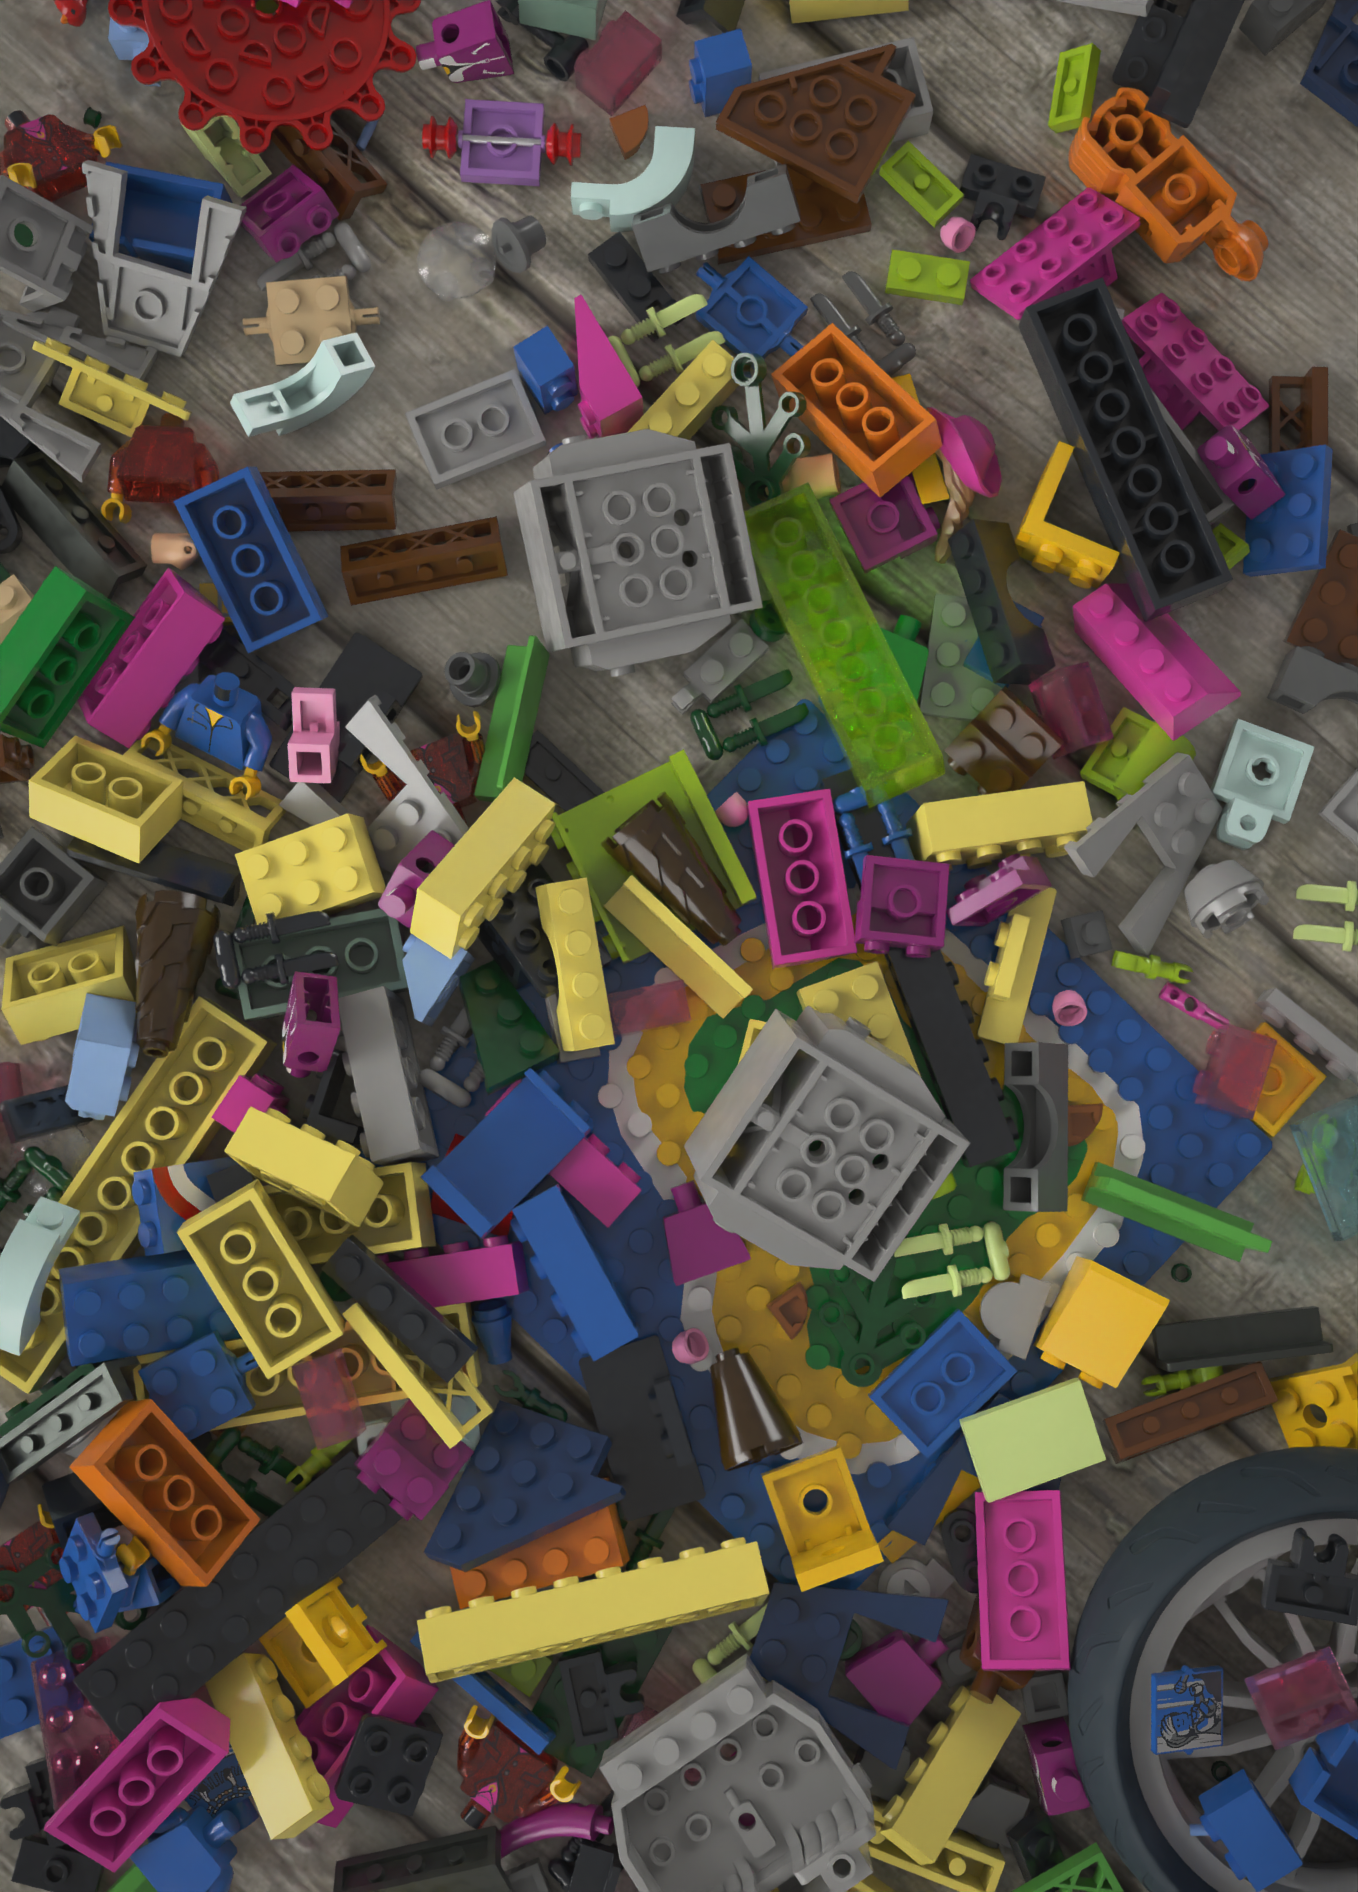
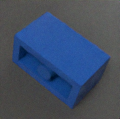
(718, 68)
(546, 371)
(1249, 1830)

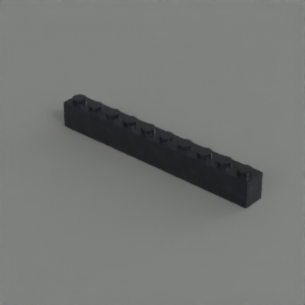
(939, 1019)

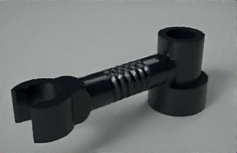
(564, 51)

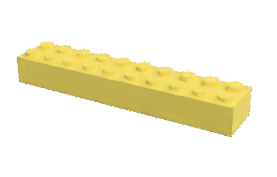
(158, 1127)

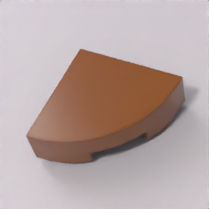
(630, 130)
(1082, 1121)
(790, 1309)

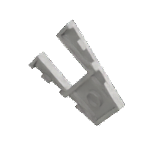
(142, 298)
(27, 372)
(408, 816)
(1177, 818)

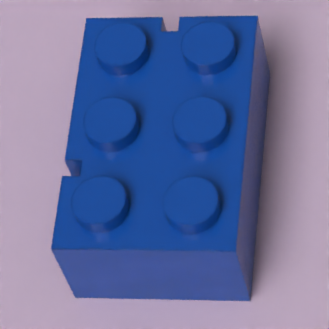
(163, 216)
(1329, 1778)

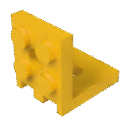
(1053, 547)
(1333, 1390)
(827, 1541)
(332, 1634)

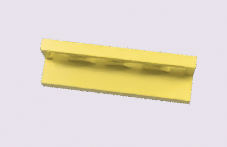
(218, 815)
(677, 947)
(413, 1380)

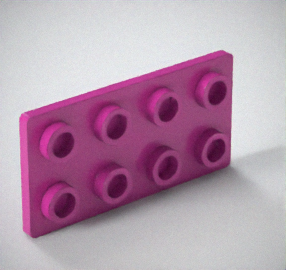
(1058, 254)
(1189, 370)

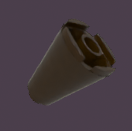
(748, 1412)

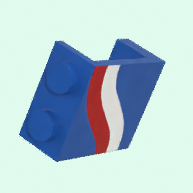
(171, 1197)

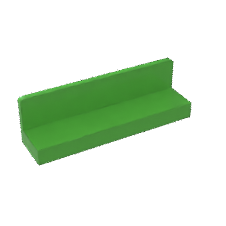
(512, 718)

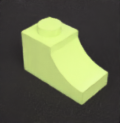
(222, 148)

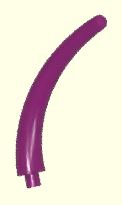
(556, 1821)

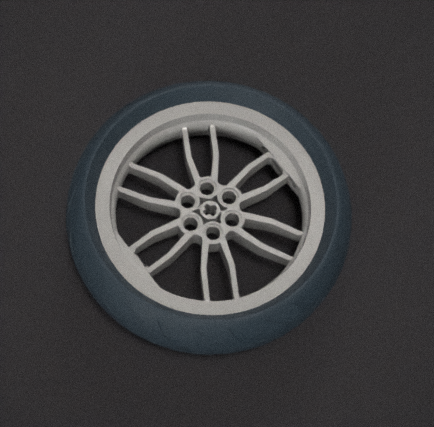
(1160, 1576)

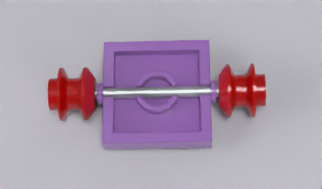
(502, 142)

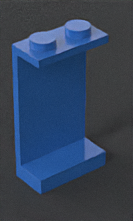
(509, 1152)

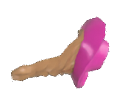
(968, 469)

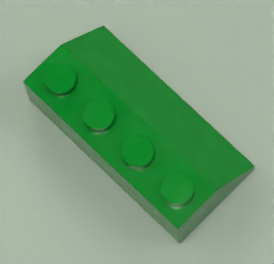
(55, 654)

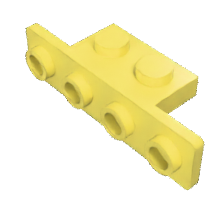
(104, 396)
(1015, 968)

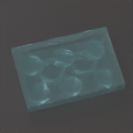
(1331, 1159)

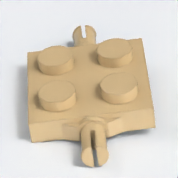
(306, 314)

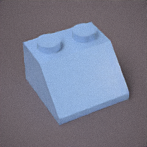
(431, 977)

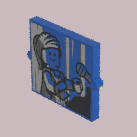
(1186, 1709)

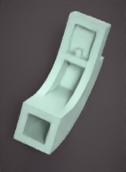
(658, 185)
(311, 393)
(26, 1266)

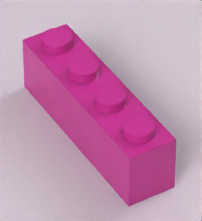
(594, 1177)
(464, 1272)

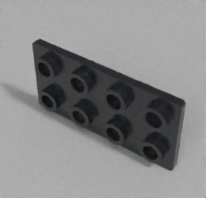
(356, 676)
(519, 941)
(644, 1421)

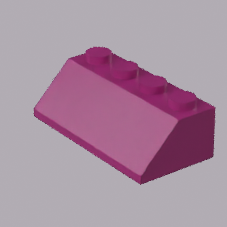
(150, 659)
(1152, 659)
(801, 878)
(386, 1686)
(142, 1781)

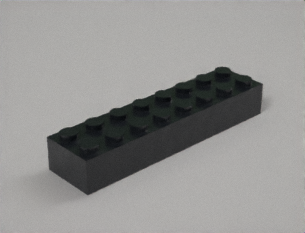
(1124, 450)
(263, 1579)

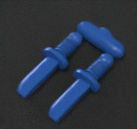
(858, 850)

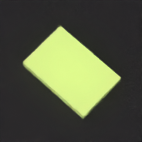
(1032, 1439)

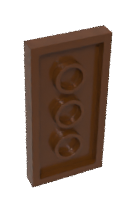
(822, 215)

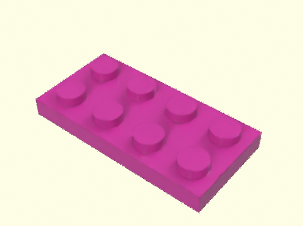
(1022, 1582)

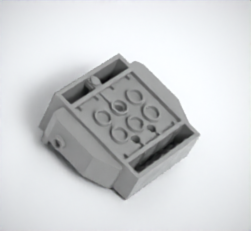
(627, 491)
(857, 1098)
(787, 1773)

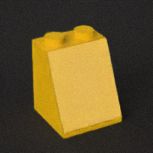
(1098, 1323)

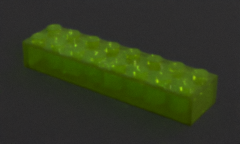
(841, 647)

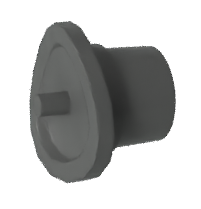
(517, 242)
(473, 677)

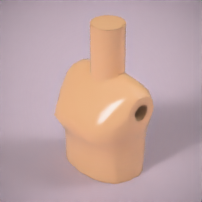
(818, 471)
(174, 549)

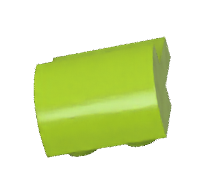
(1132, 755)

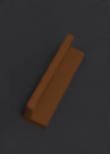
(331, 168)
(1312, 408)
(334, 508)
(423, 564)
(1189, 1412)

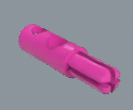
(1177, 997)

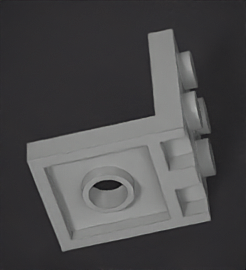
(55, 248)

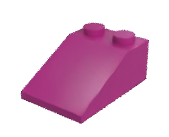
(607, 391)

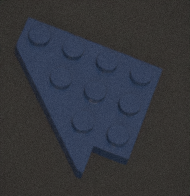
(520, 1485)

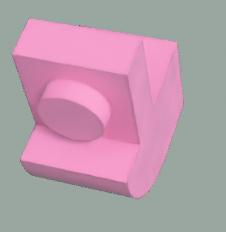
(314, 736)

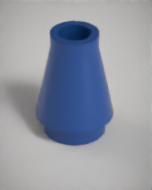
(493, 1326)

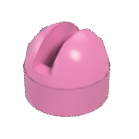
(965, 232)
(733, 811)
(1069, 1008)
(690, 1346)

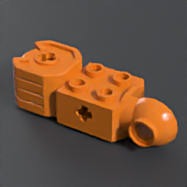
(1164, 183)

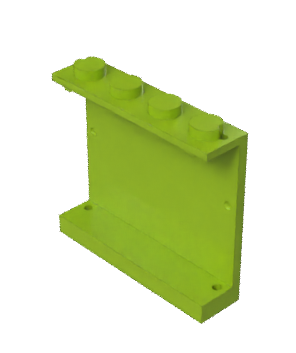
(591, 822)

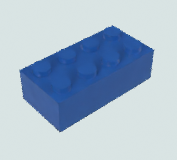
(251, 558)
(576, 1272)
(138, 1307)

